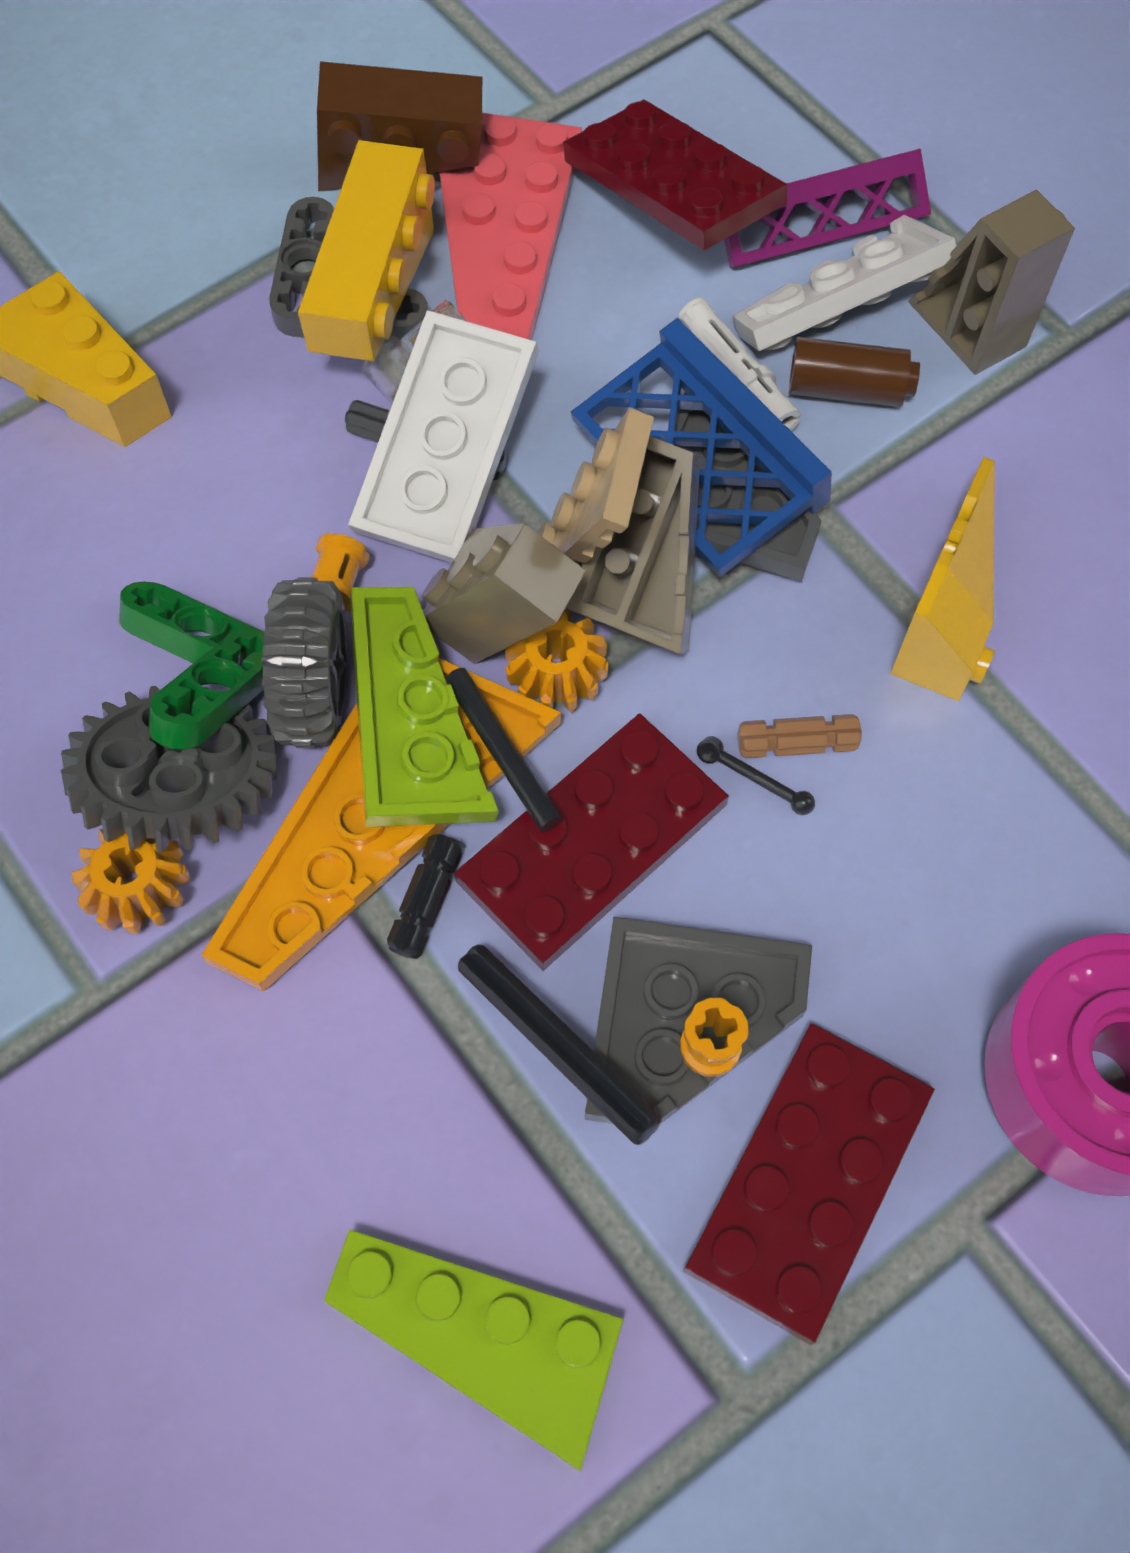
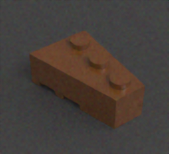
(399, 109)

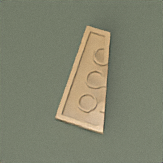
(601, 491)

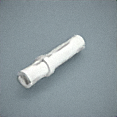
(719, 339)

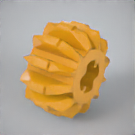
(576, 674)
(115, 900)

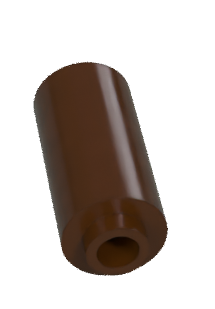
(852, 372)

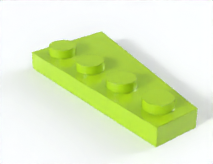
(410, 730)
(495, 1341)

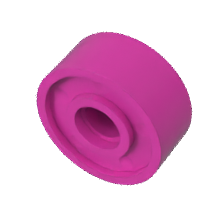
(1045, 1071)

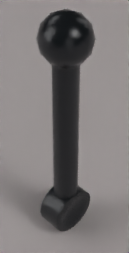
(712, 750)

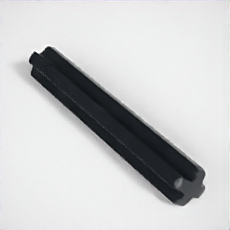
(560, 1045)

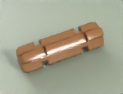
(799, 735)

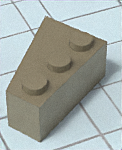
(996, 281)

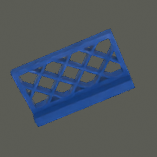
(746, 425)

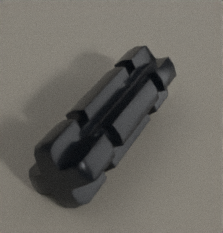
(424, 896)

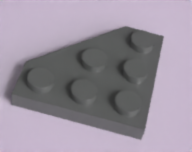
(787, 550)
(658, 978)

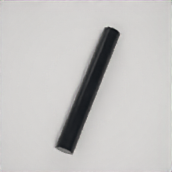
(504, 751)

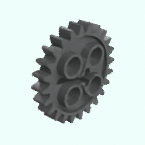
(160, 792)

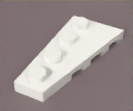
(838, 286)

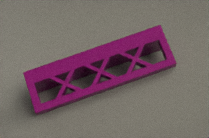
(835, 184)

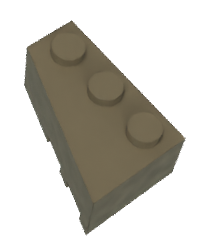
(648, 570)
(499, 590)

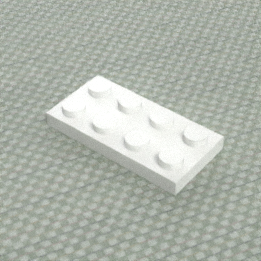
(443, 436)

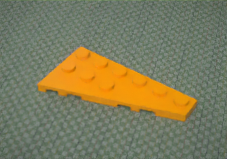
(327, 858)

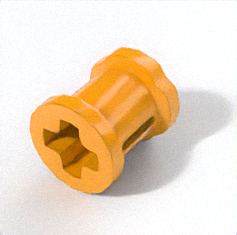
(339, 562)
(725, 1021)

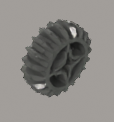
(305, 662)

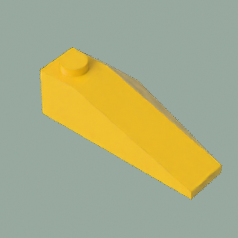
(957, 606)

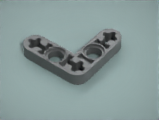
(296, 247)

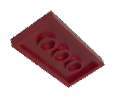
(675, 173)
(619, 823)
(810, 1183)

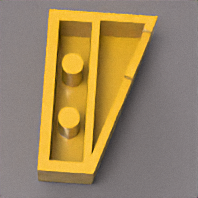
(76, 360)

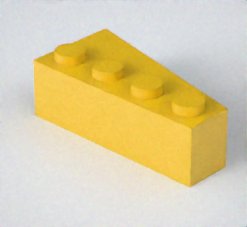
(369, 251)

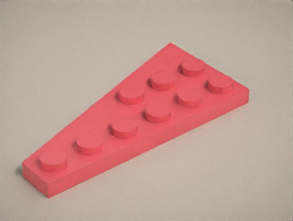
(507, 221)

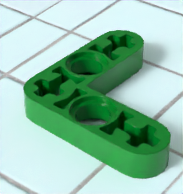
(163, 619)

